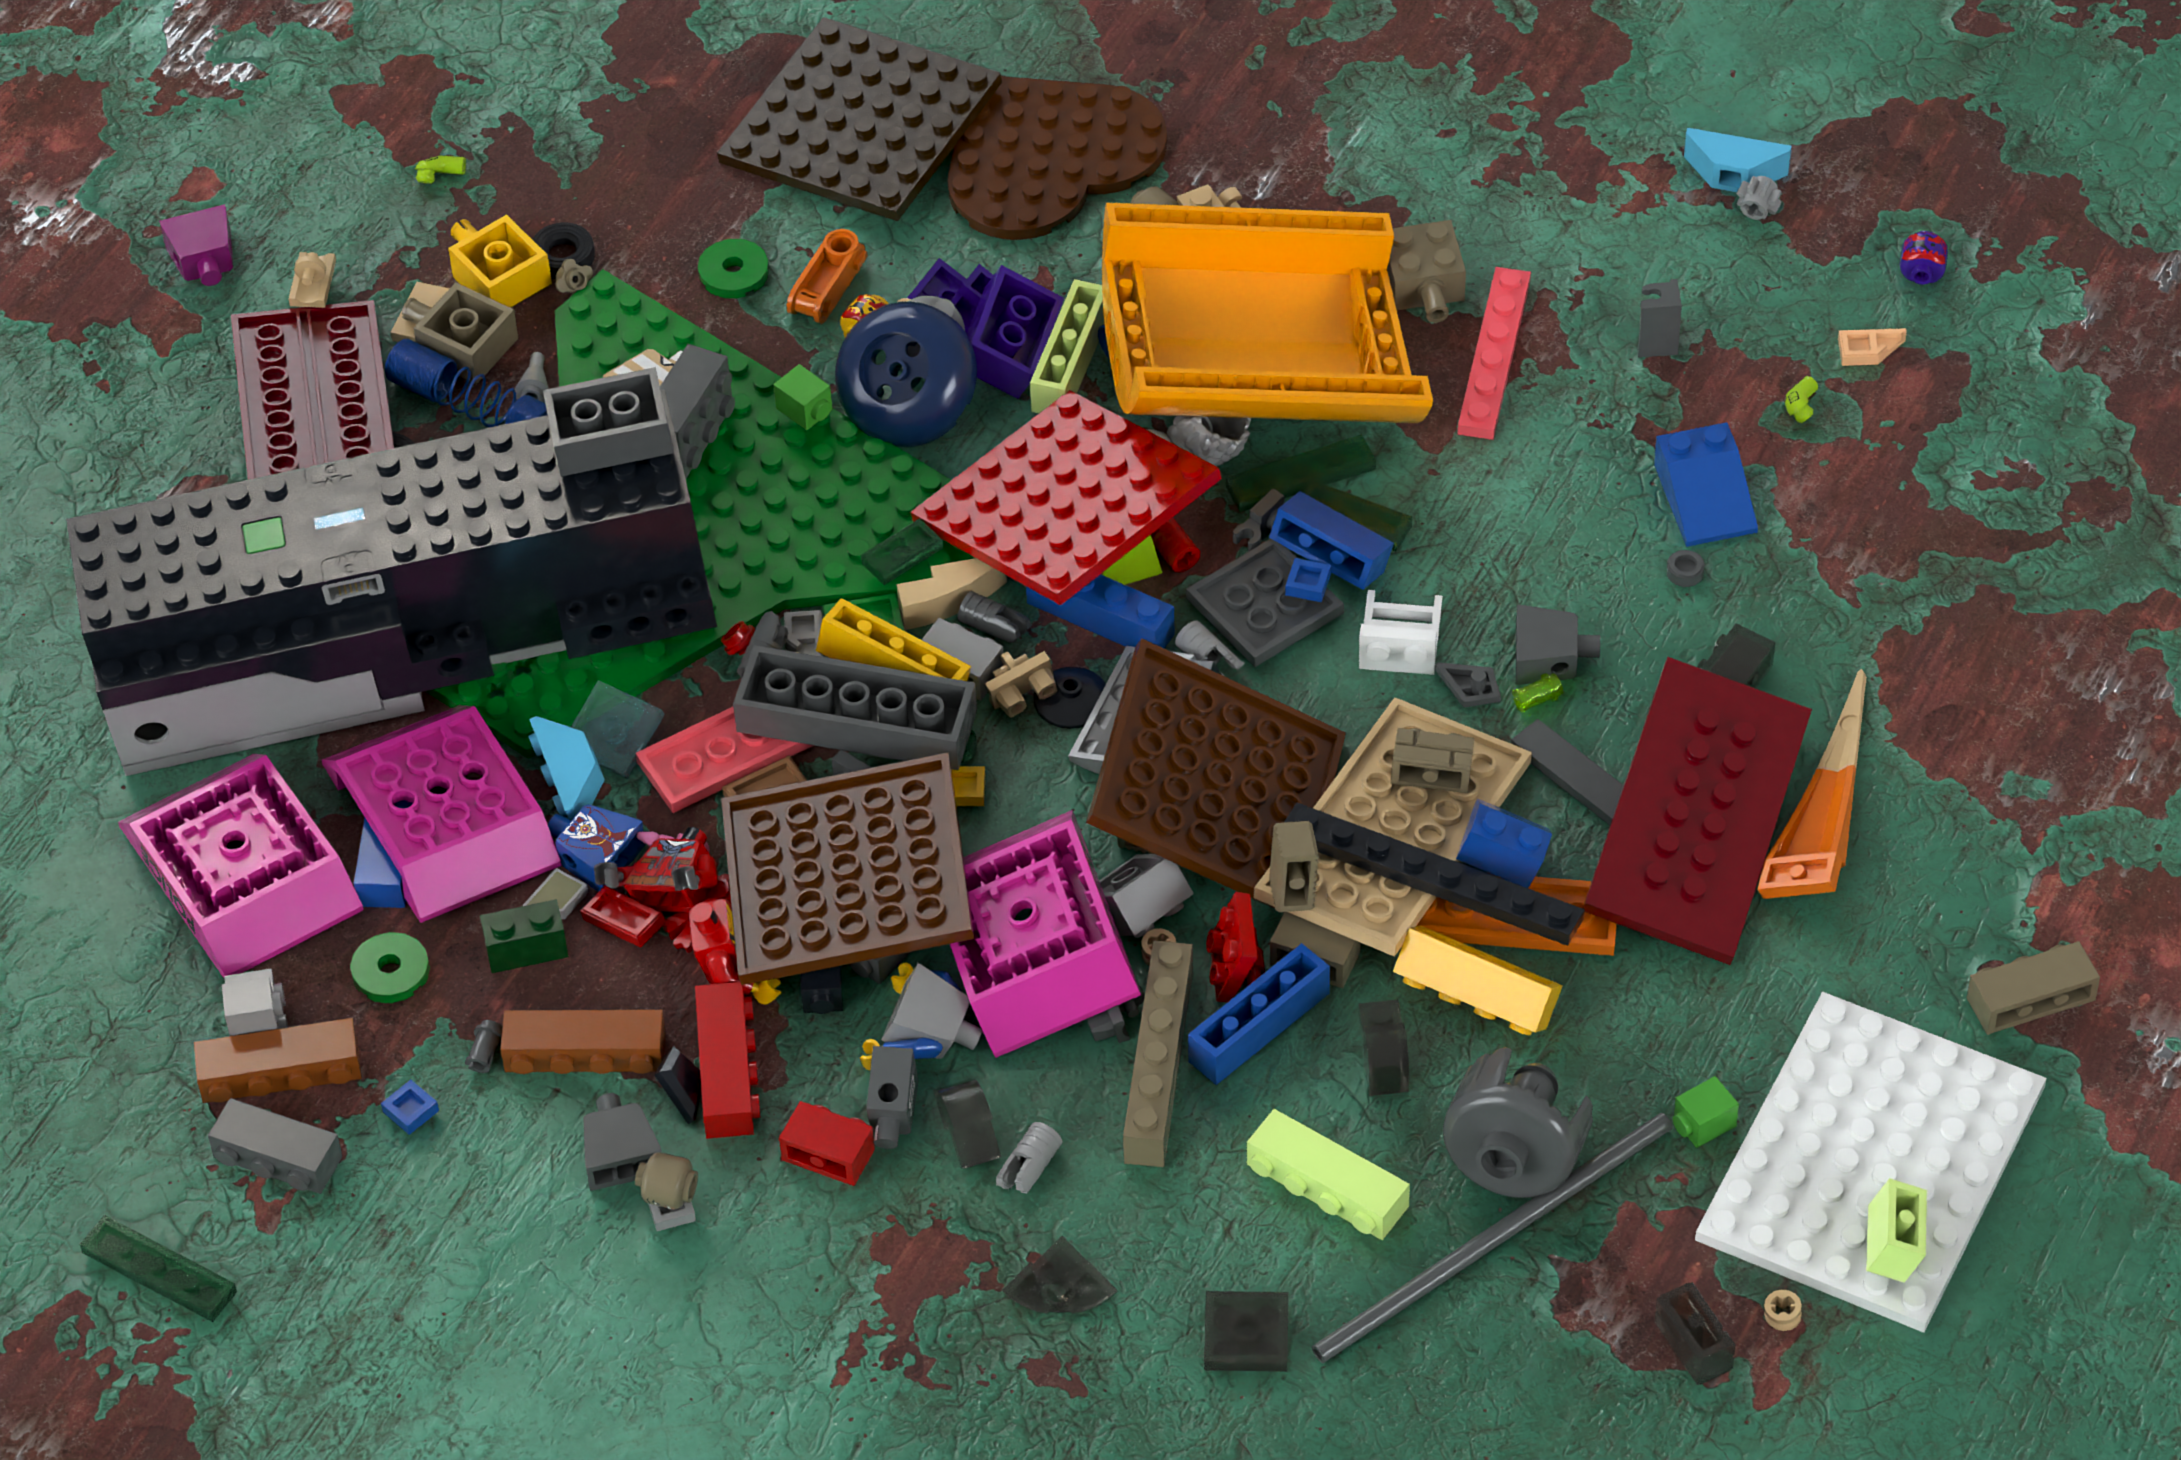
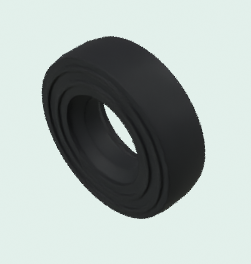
(566, 234)

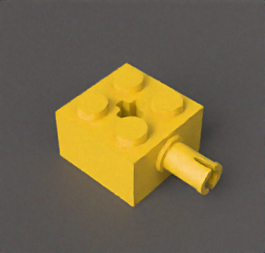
(498, 261)

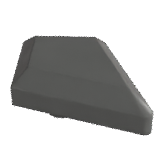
(1470, 683)

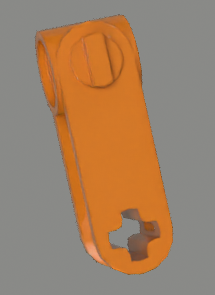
(827, 275)

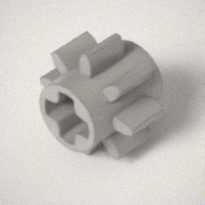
(1758, 197)

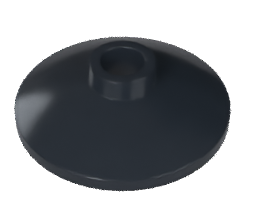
(1073, 707)

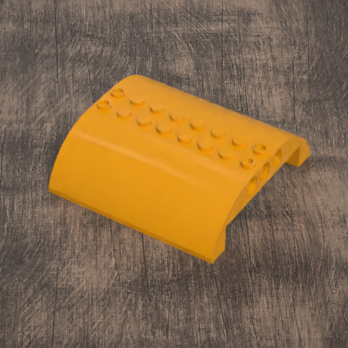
(1255, 315)

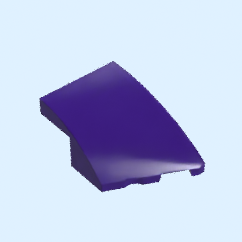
(949, 284)

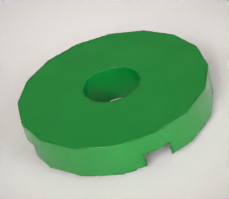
(729, 253)
(388, 949)

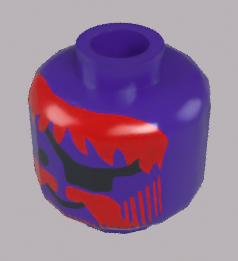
(1923, 256)

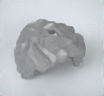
(1210, 437)

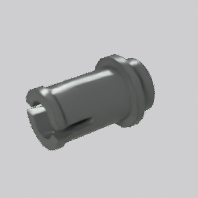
(487, 1039)

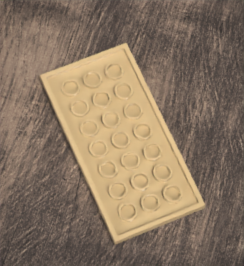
(1435, 820)

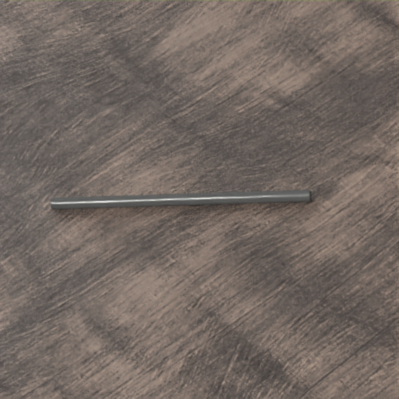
(1490, 1239)

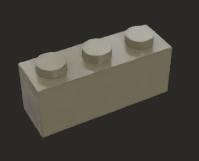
(2033, 987)

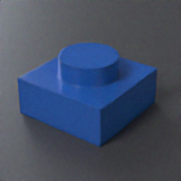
(1308, 580)
(409, 1107)

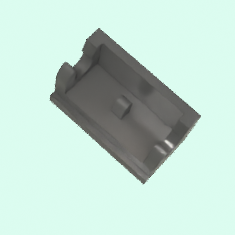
(1660, 320)

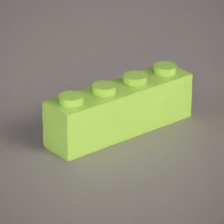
(1068, 346)
(1327, 1174)

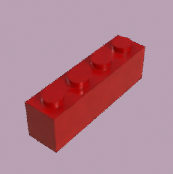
(725, 1060)

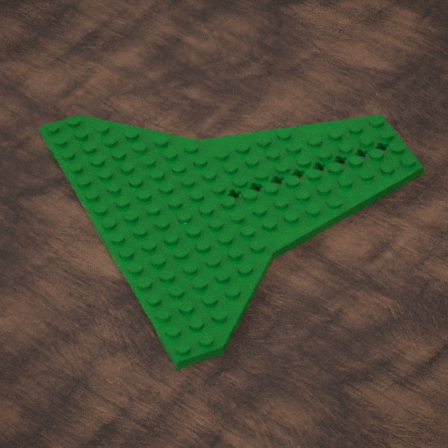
(771, 506)

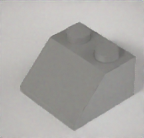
(1144, 892)

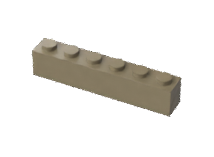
(1158, 1054)

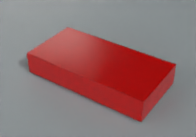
(622, 916)

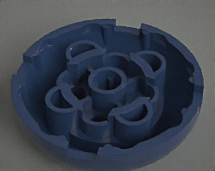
(943, 361)

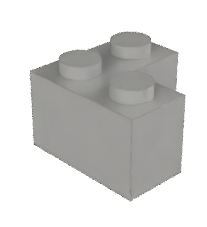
(253, 1002)

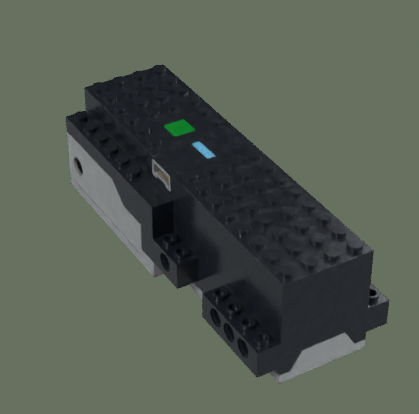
(370, 581)

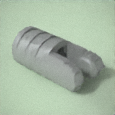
(1205, 646)
(1029, 1158)

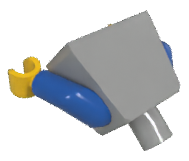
(926, 1015)

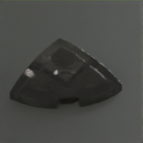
(1060, 1282)

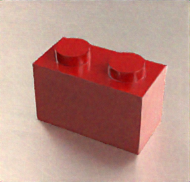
(827, 1143)

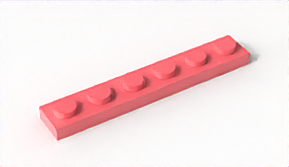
(1494, 353)

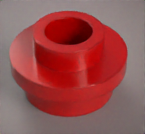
(738, 638)

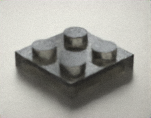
(1246, 1331)

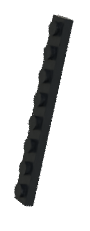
(1441, 876)

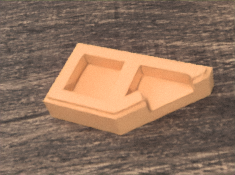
(1868, 346)

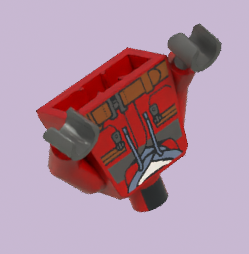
(669, 875)

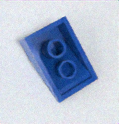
(1705, 484)

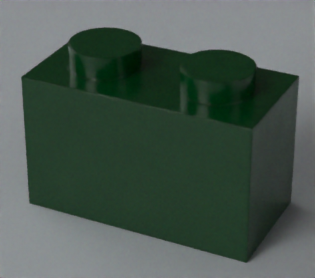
(524, 936)

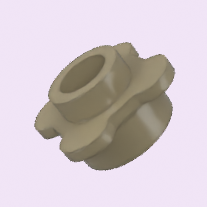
(567, 271)

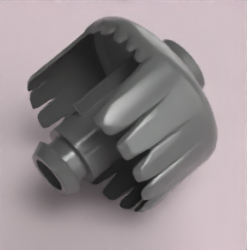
(1511, 1132)

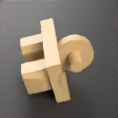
(312, 280)
(1019, 677)

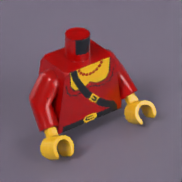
(716, 951)

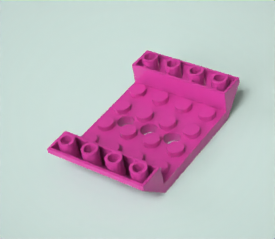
(454, 842)

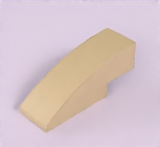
(942, 594)

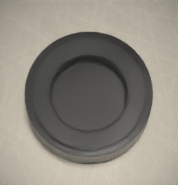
(1685, 568)

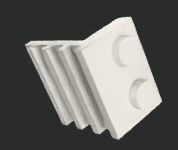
(1399, 644)

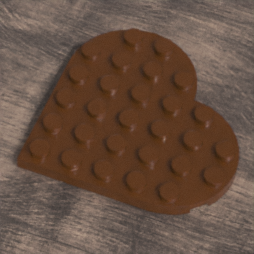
(1047, 148)

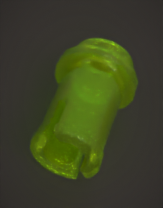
(1545, 689)

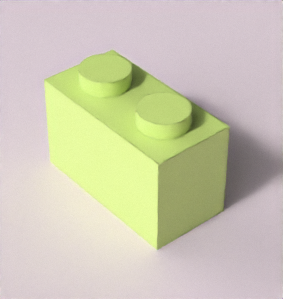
(1896, 1230)

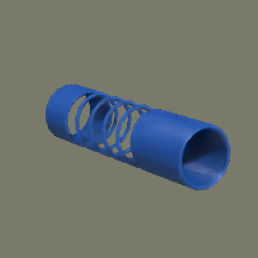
(434, 378)

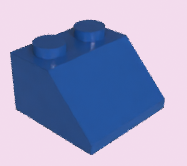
(1504, 844)

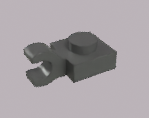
(1260, 520)

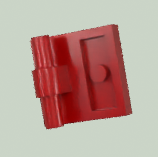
(1234, 949)

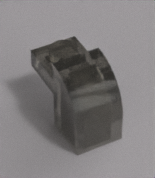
(1384, 1047)
(969, 1121)

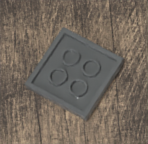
(1251, 606)

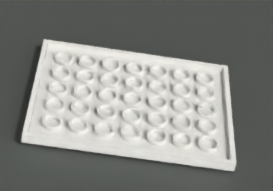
(1845, 1116)

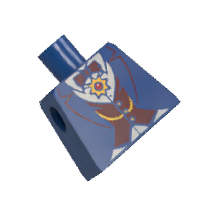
(595, 838)

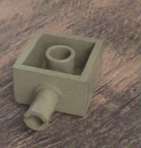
(1427, 268)
(464, 328)

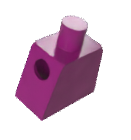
(200, 244)

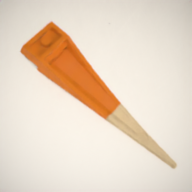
(1817, 834)

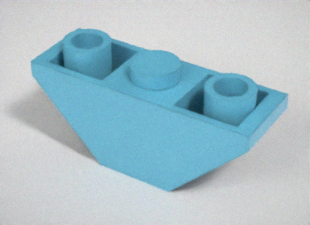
(1731, 159)
(568, 765)

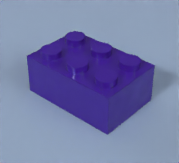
(1012, 330)

